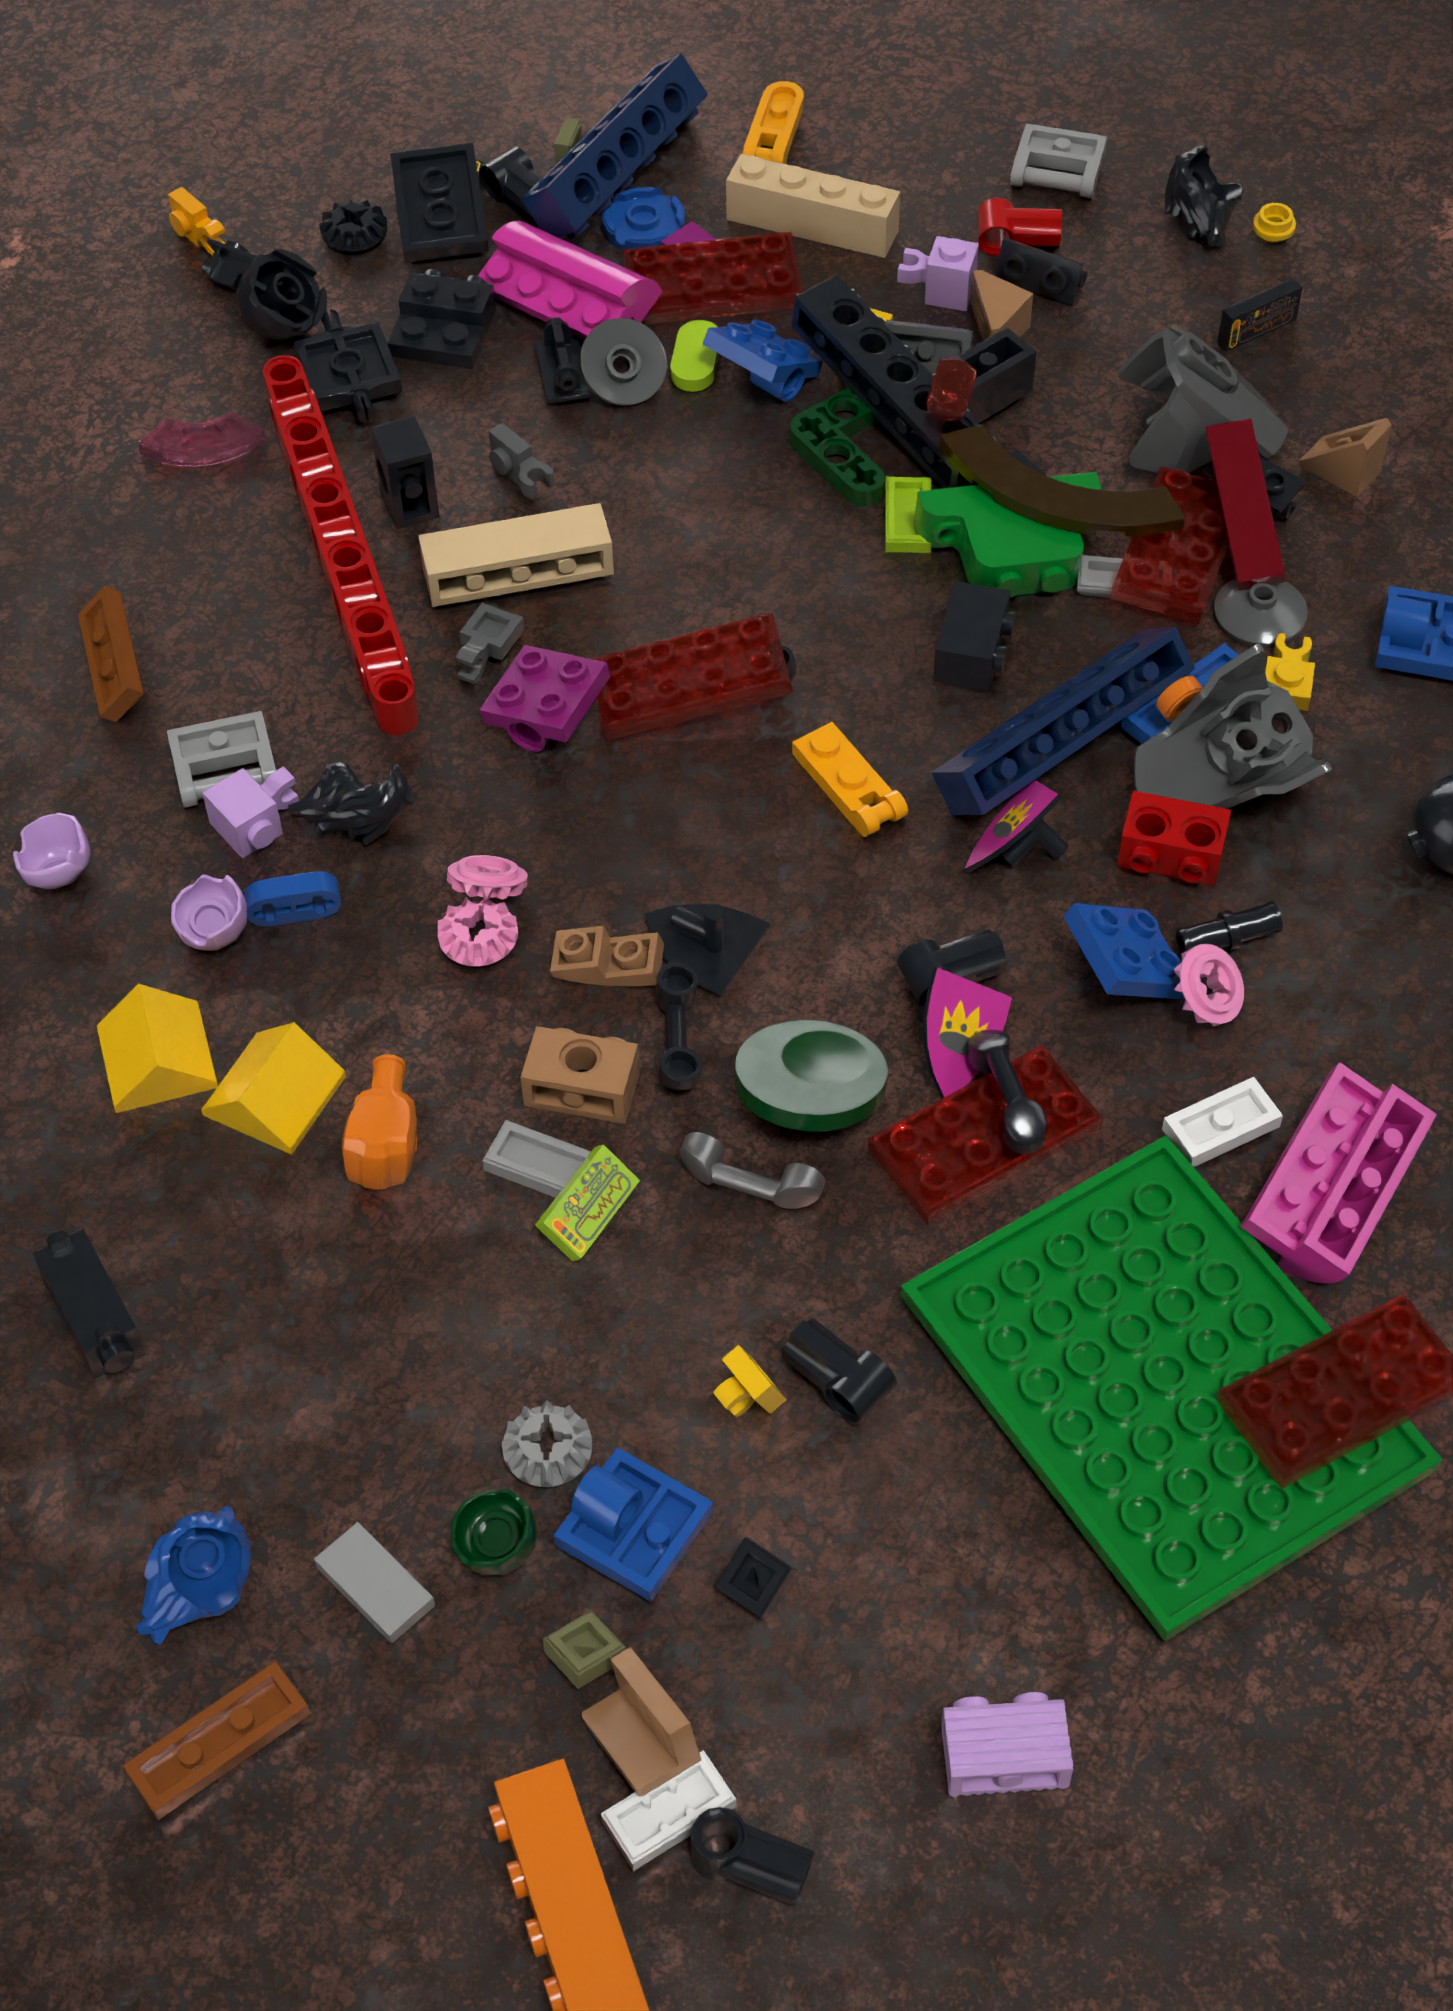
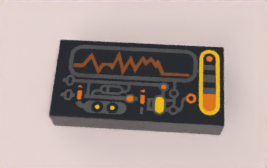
(1259, 314)

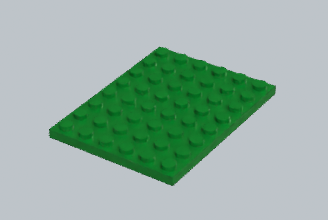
(1103, 1362)

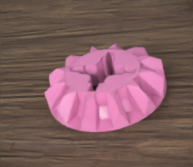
(487, 877)
(489, 945)
(1222, 978)

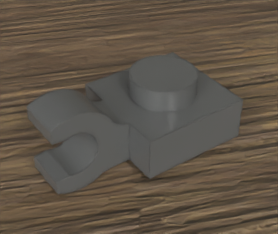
(513, 457)
(484, 635)

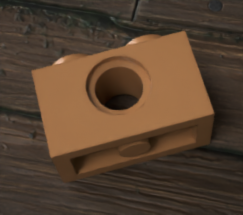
(599, 1093)

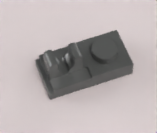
(932, 342)

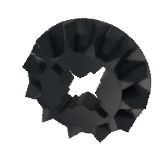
(351, 236)

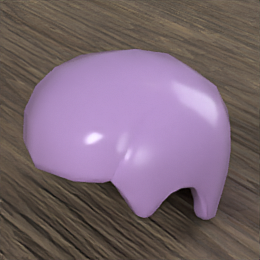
(52, 851)
(209, 913)

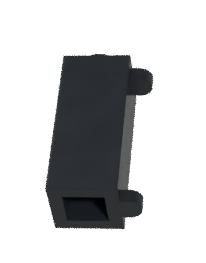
(88, 1303)

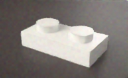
(1222, 1122)

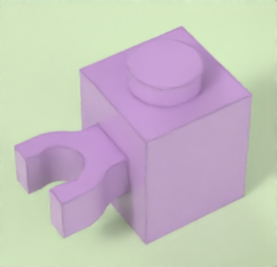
(945, 272)
(247, 811)

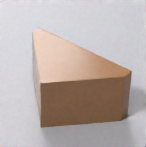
(999, 305)
(1350, 456)

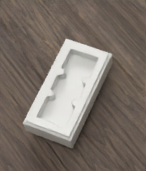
(665, 1816)

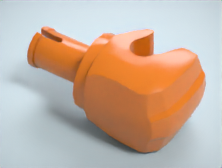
(381, 1129)

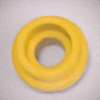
(1274, 222)

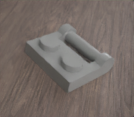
(1062, 151)
(217, 747)

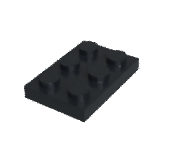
(439, 202)

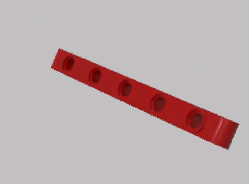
(341, 547)

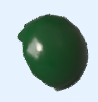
(494, 1532)

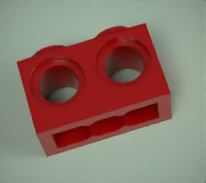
(1173, 838)

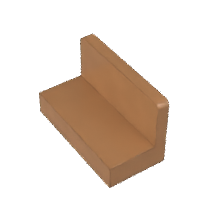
(642, 1727)

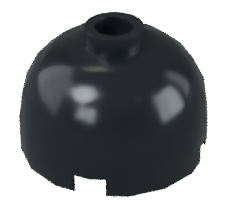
(281, 295)
(1434, 824)

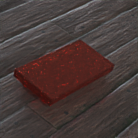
(719, 276)
(1177, 568)
(693, 676)
(958, 1144)
(1341, 1390)

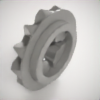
(565, 1459)

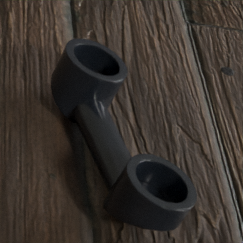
(675, 995)
(1024, 1118)

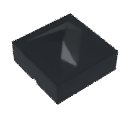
(755, 1578)

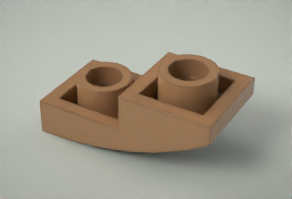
(597, 959)

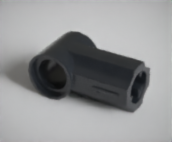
(509, 176)
(969, 957)
(849, 1380)
(757, 1859)

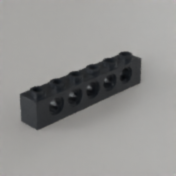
(878, 372)

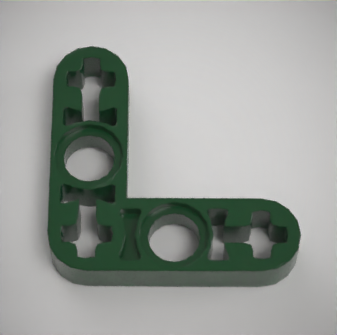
(834, 439)

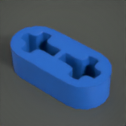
(292, 898)

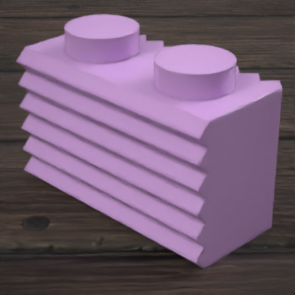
(1006, 1745)

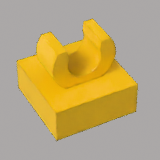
(747, 1385)

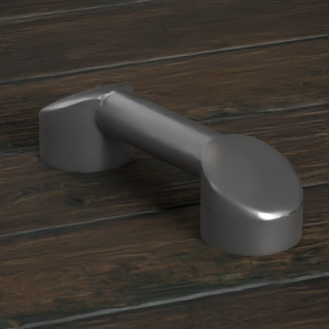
(798, 1186)

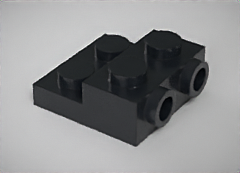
(443, 319)

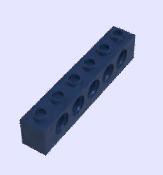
(615, 148)
(1062, 721)

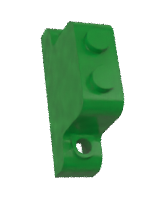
(999, 544)

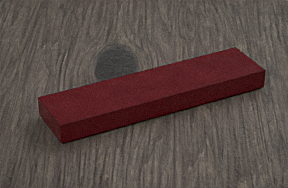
(1245, 504)

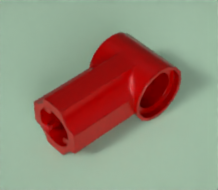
(1028, 226)

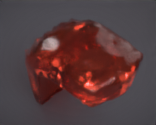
(951, 389)

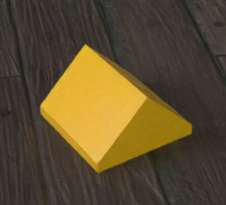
(155, 1049)
(276, 1087)

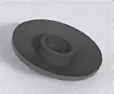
(637, 348)
(1260, 612)

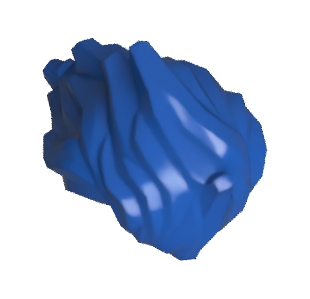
(195, 1572)

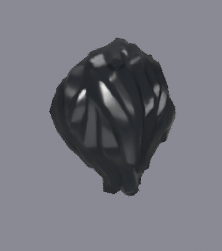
(1199, 198)
(351, 806)

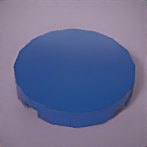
(641, 218)

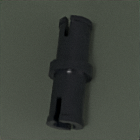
(1232, 928)

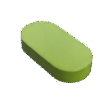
(692, 362)

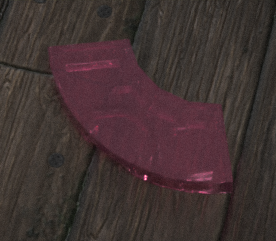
(201, 442)

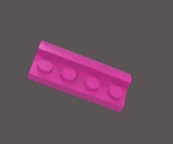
(563, 280)
(1337, 1175)

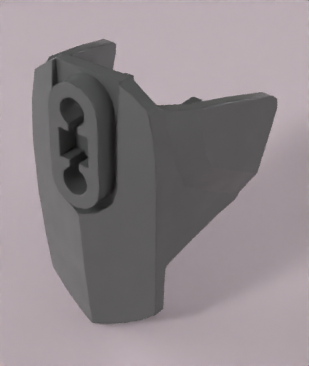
(1199, 393)
(1199, 750)

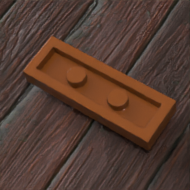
(110, 654)
(216, 1740)

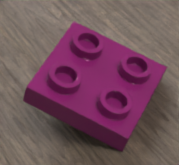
(544, 696)

